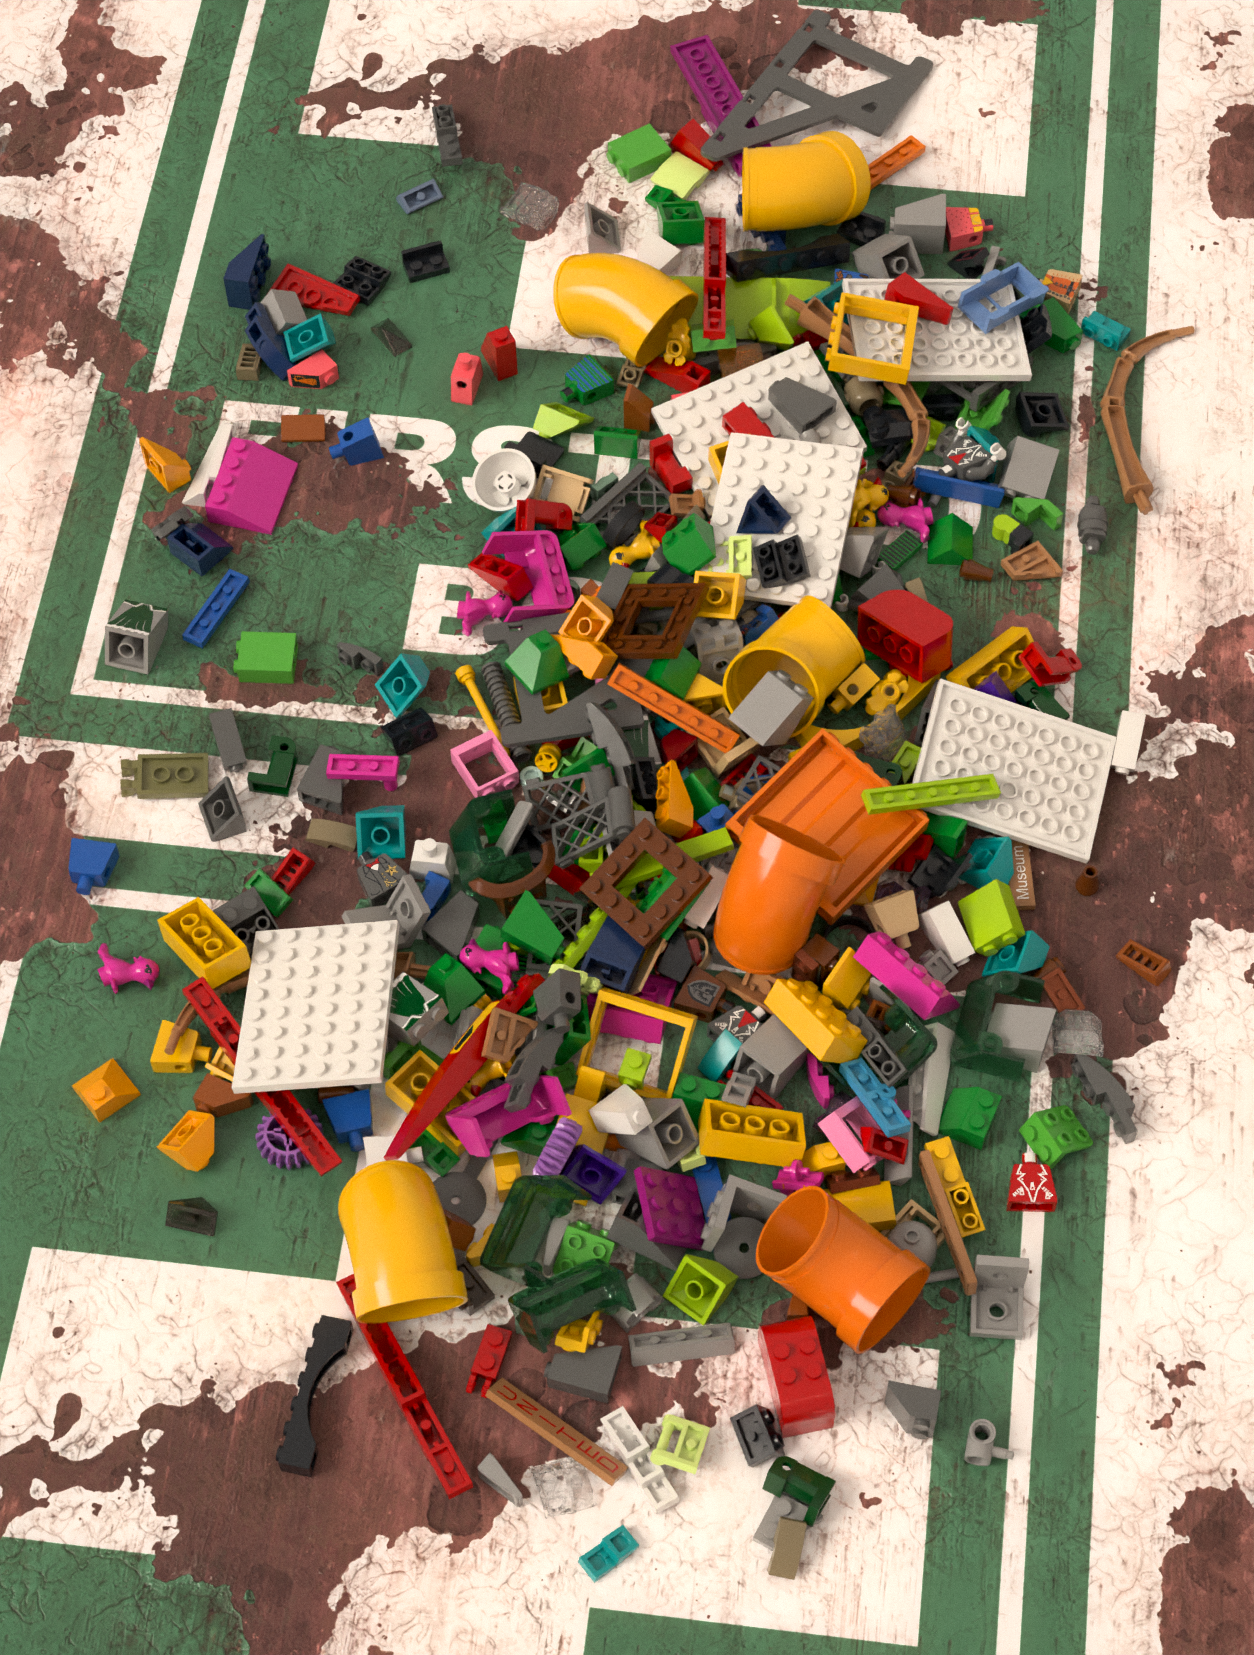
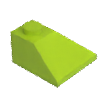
(770, 329)
(557, 419)
(700, 1287)

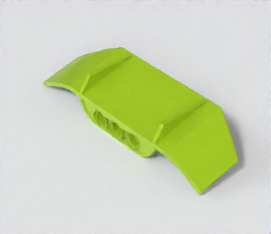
(751, 297)

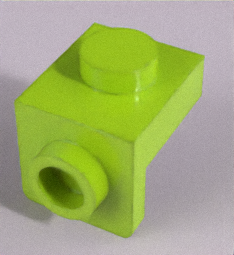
(634, 1068)

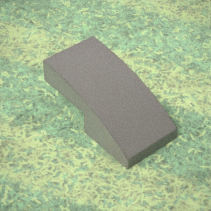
(739, 1089)

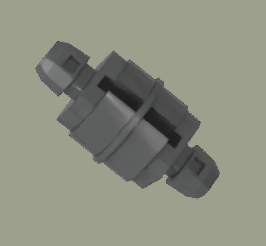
(1092, 525)

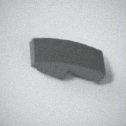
(614, 585)
(356, 656)

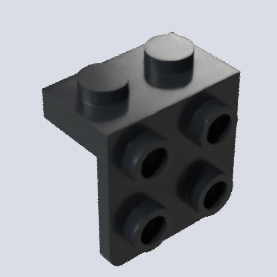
(538, 450)
(939, 872)

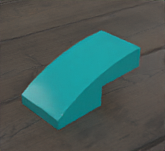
(720, 1055)
(608, 1554)

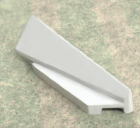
(208, 470)

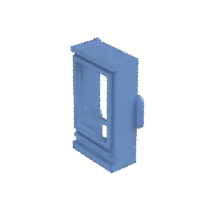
(993, 281)

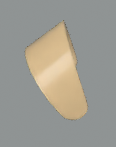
(707, 958)

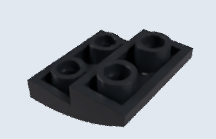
(363, 279)
(1036, 327)
(781, 562)

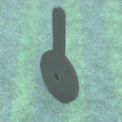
(465, 1187)
(727, 1247)

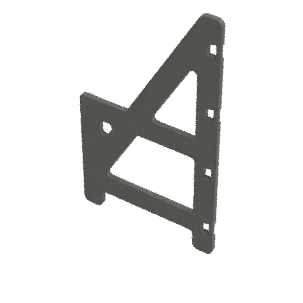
(886, 96)
(570, 719)

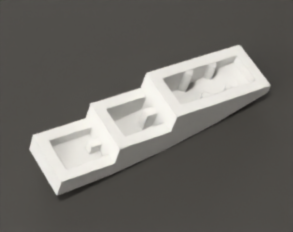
(636, 1455)

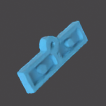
(876, 1097)

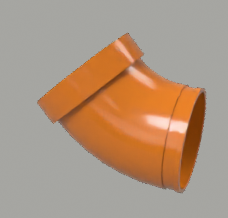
(772, 896)
(839, 1266)

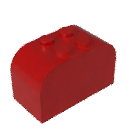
(907, 633)
(797, 1376)

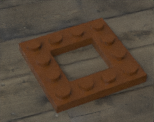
(686, 599)
(648, 926)

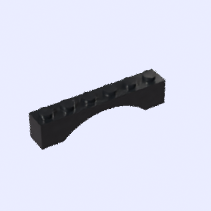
(822, 252)
(330, 1344)

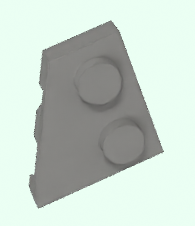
(779, 1507)

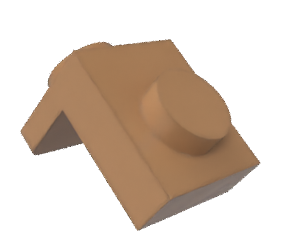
(682, 503)

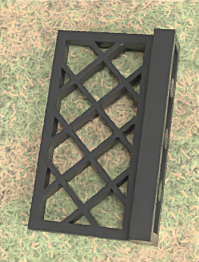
(983, 392)
(617, 494)

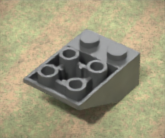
(245, 916)
(630, 1232)

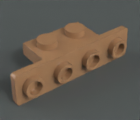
(751, 988)

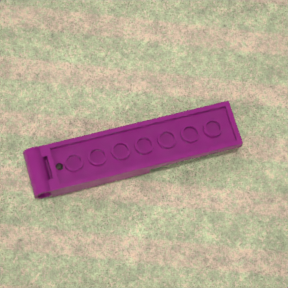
(711, 85)

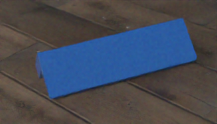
(975, 491)

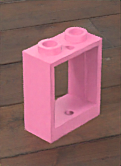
(476, 748)
(844, 1139)

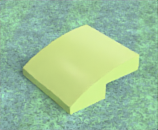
(680, 175)
(743, 555)

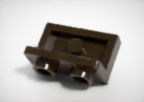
(477, 1290)

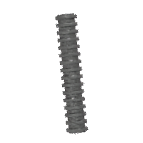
(504, 705)

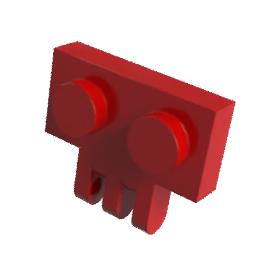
(917, 850)

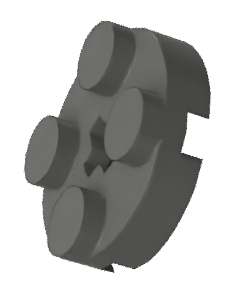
(171, 523)

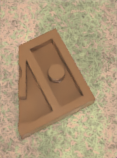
(1031, 563)
(505, 1034)

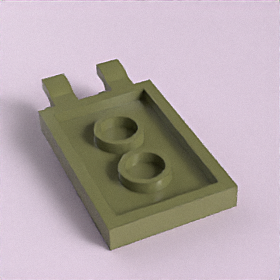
(166, 776)

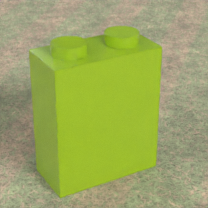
(991, 918)

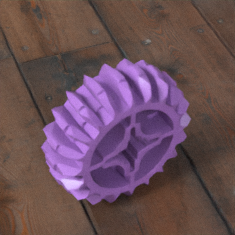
(270, 1133)
(558, 1148)

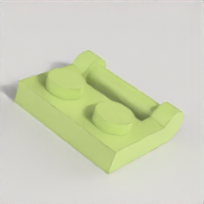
(689, 1445)

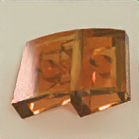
(738, 358)

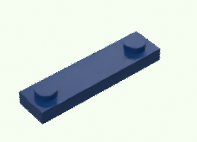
(215, 608)
(708, 1183)

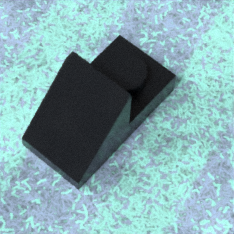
(969, 262)

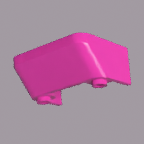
(544, 565)
(486, 1120)

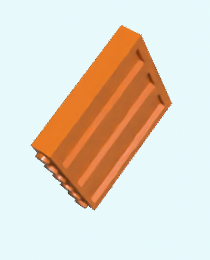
(823, 799)

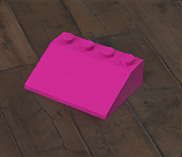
(250, 487)
(904, 976)
(635, 1024)

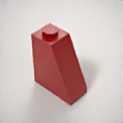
(689, 143)
(500, 353)

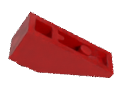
(911, 292)
(502, 575)

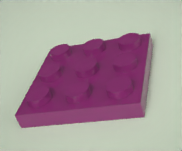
(670, 1207)

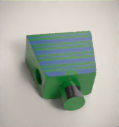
(587, 382)

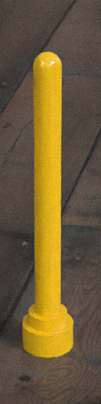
(466, 676)

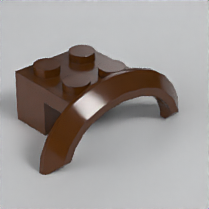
(508, 894)

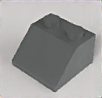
(913, 1408)

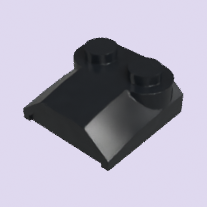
(1040, 413)
(886, 426)

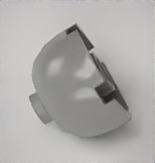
(916, 1238)

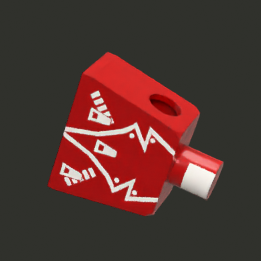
(1031, 1187)

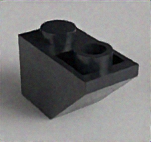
(678, 957)

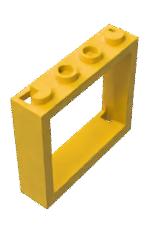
(878, 310)
(648, 1008)

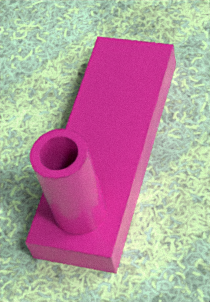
(364, 768)

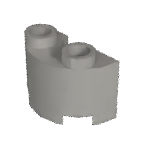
(645, 1300)

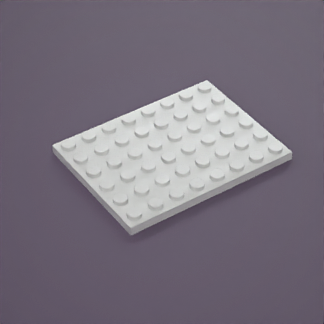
(940, 350)
(697, 416)
(812, 485)
(1045, 767)
(317, 1007)

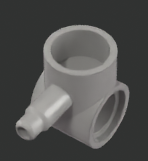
(980, 1451)

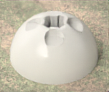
(497, 474)

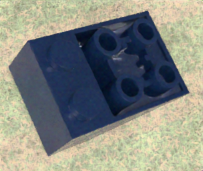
(247, 274)
(613, 957)

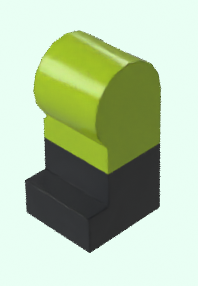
(1011, 532)

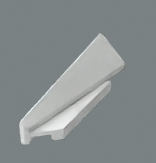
(931, 1081)

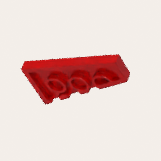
(316, 292)

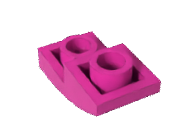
(819, 1083)

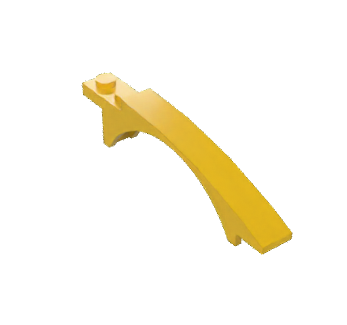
(850, 738)

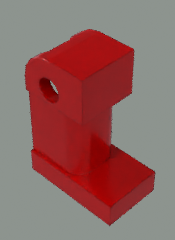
(661, 459)
(542, 512)
(1047, 669)

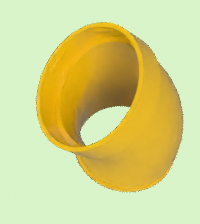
(804, 183)
(620, 302)
(805, 643)
(398, 1244)

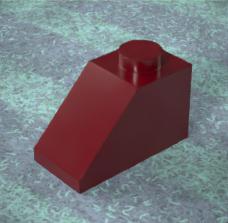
(680, 748)

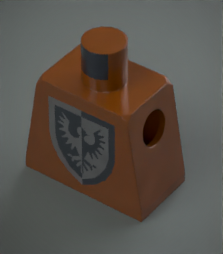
(703, 996)

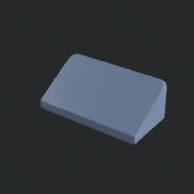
(419, 196)

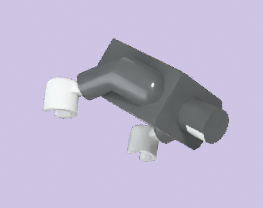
(968, 459)
(881, 581)

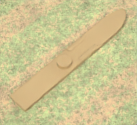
(647, 965)

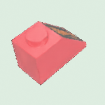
(314, 372)

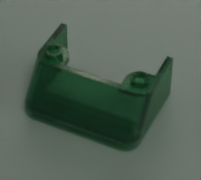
(488, 862)
(907, 1037)
(972, 1044)
(524, 1224)
(575, 1294)

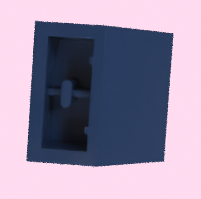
(198, 547)

